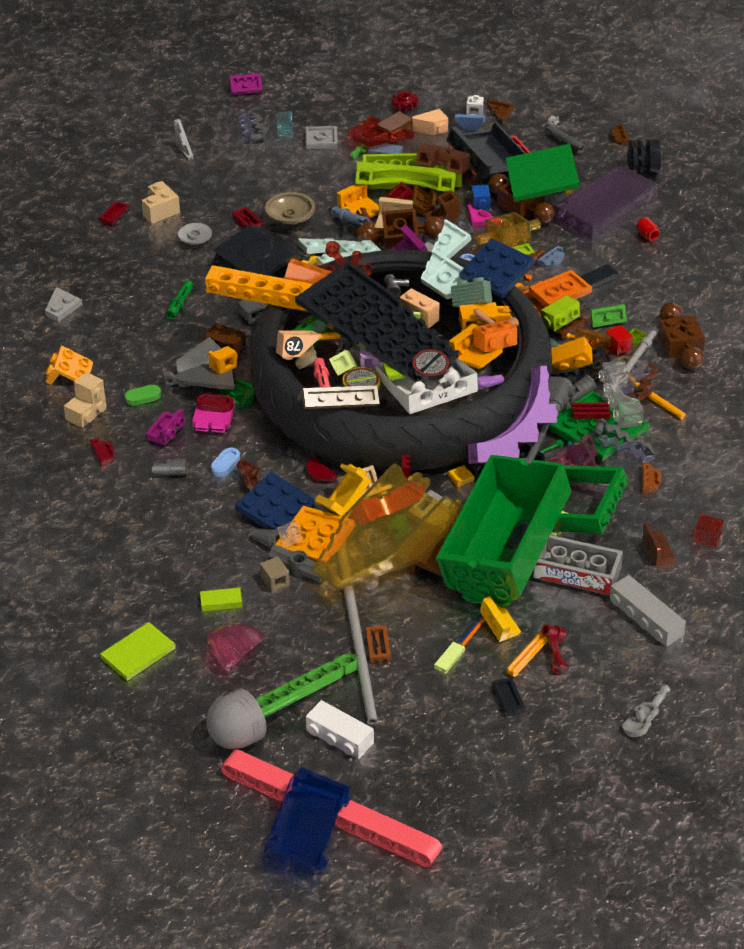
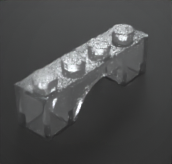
(626, 410)

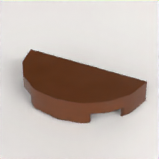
(620, 135)

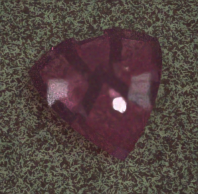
(579, 453)
(233, 642)

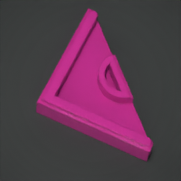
(478, 217)

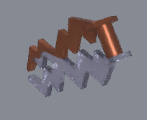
(639, 377)

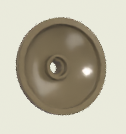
(290, 208)

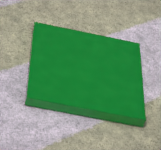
(542, 172)
(575, 429)

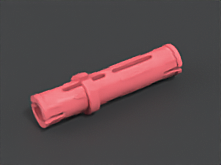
(321, 371)

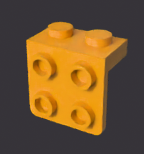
(355, 198)
(468, 352)
(67, 364)

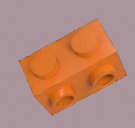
(495, 336)

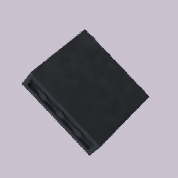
(486, 148)

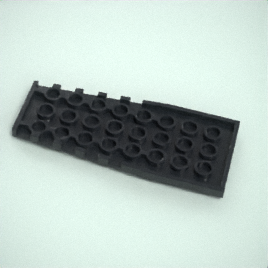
(371, 318)

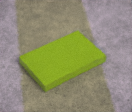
(137, 651)

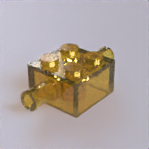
(508, 229)

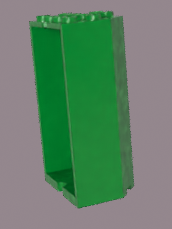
(503, 497)

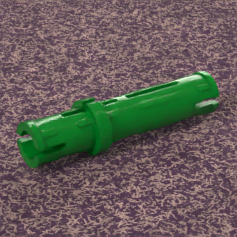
(173, 310)

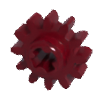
(405, 101)

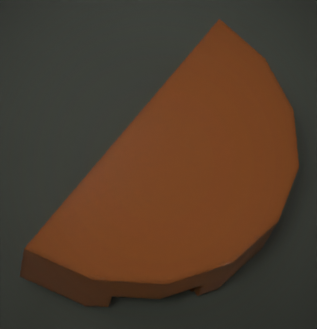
(650, 478)

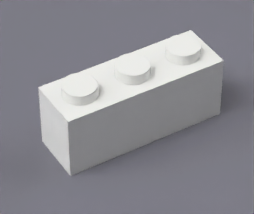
(339, 729)

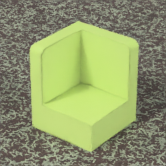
(343, 362)

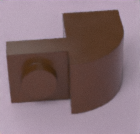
(448, 209)

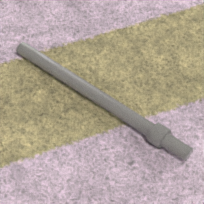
(644, 344)

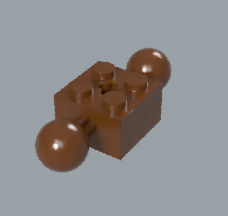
(502, 187)
(393, 222)
(681, 336)

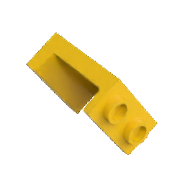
(347, 491)

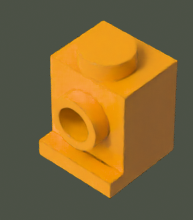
(223, 360)

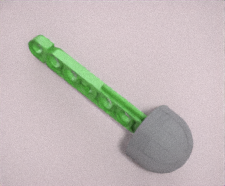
(239, 718)

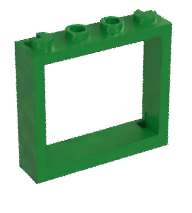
(594, 474)

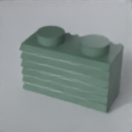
(471, 293)

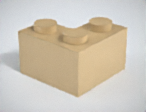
(160, 203)
(88, 400)

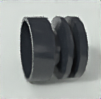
(647, 156)

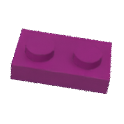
(165, 427)

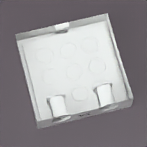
(419, 396)

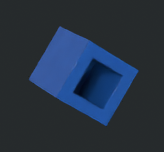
(481, 197)

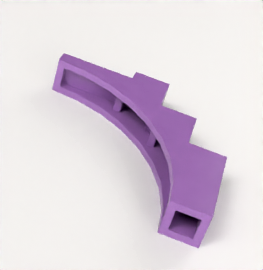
(524, 429)

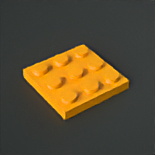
(315, 530)

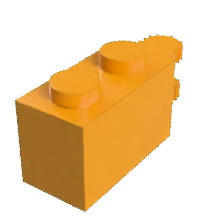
(496, 313)
(571, 355)

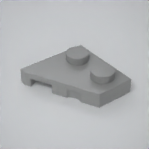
(61, 305)

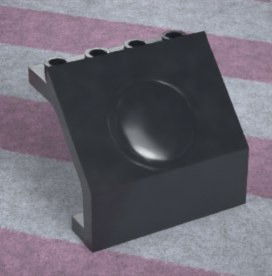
(256, 252)

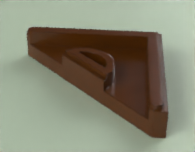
(500, 109)

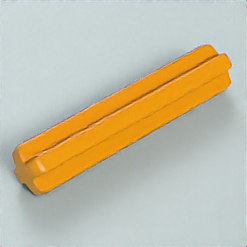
(526, 655)

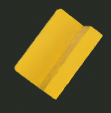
(499, 620)

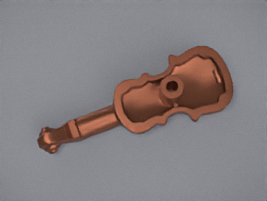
(249, 473)

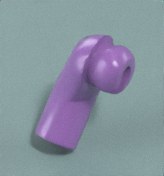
(488, 381)

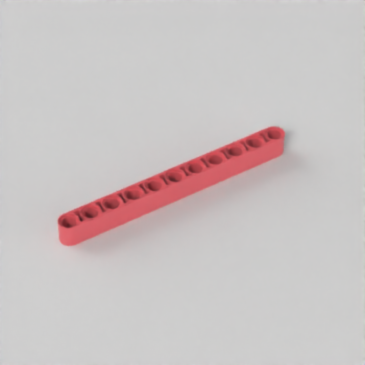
(354, 818)

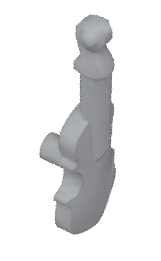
(645, 712)

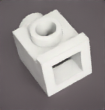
(475, 102)

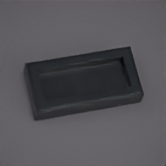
(508, 697)

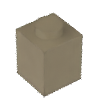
(274, 574)

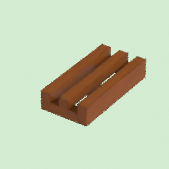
(379, 656)

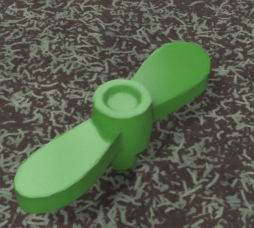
(359, 149)

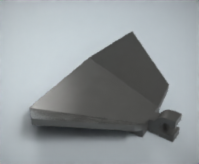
(195, 371)

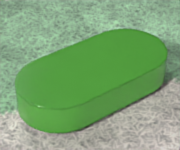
(143, 395)

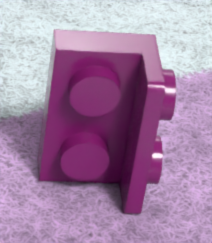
(245, 84)

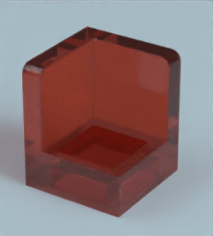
(708, 530)

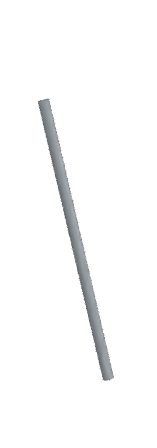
(359, 650)

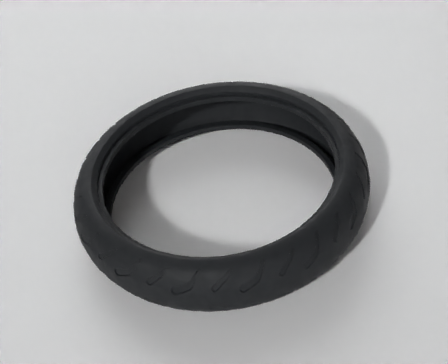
(381, 440)

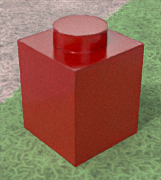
(620, 340)

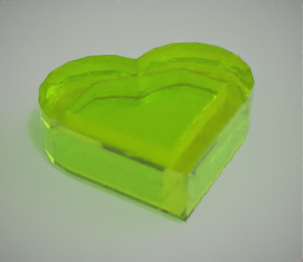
(637, 336)

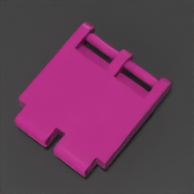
(216, 421)

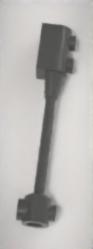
(560, 393)

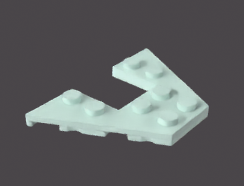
(312, 246)
(441, 270)

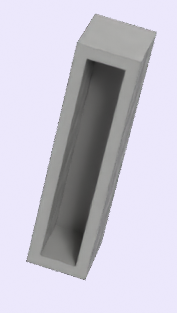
(647, 610)

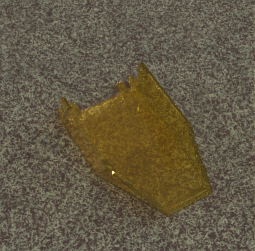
(386, 529)

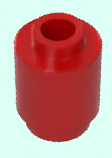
(648, 229)

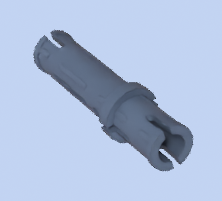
(346, 214)

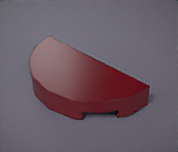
(103, 450)
(319, 472)

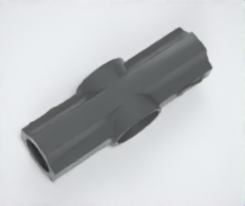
(296, 562)

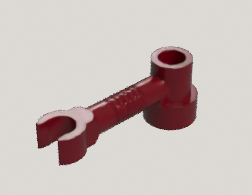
(556, 636)

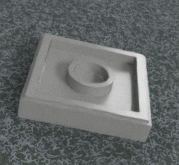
(321, 137)

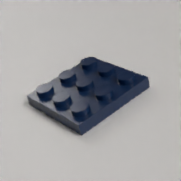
(499, 265)
(273, 502)

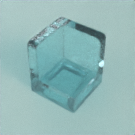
(284, 124)

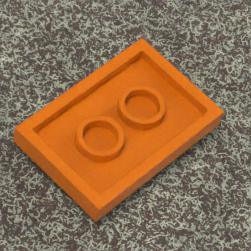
(559, 286)

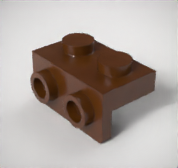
(423, 200)

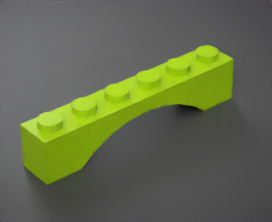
(377, 173)

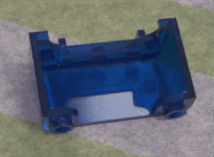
(306, 821)

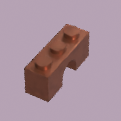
(433, 155)

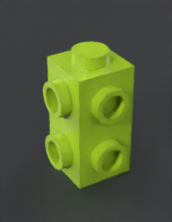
(560, 313)

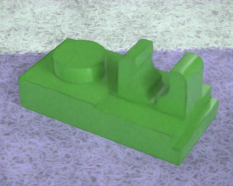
(608, 315)

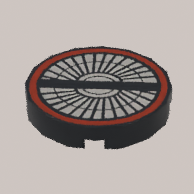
(430, 364)

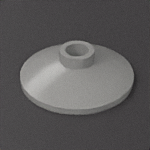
(195, 233)

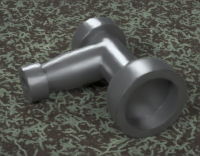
(393, 284)

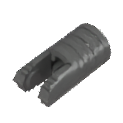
(582, 388)
(170, 467)

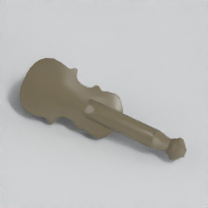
(306, 359)

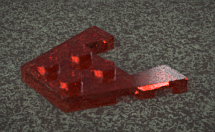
(371, 135)

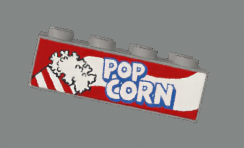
(579, 564)

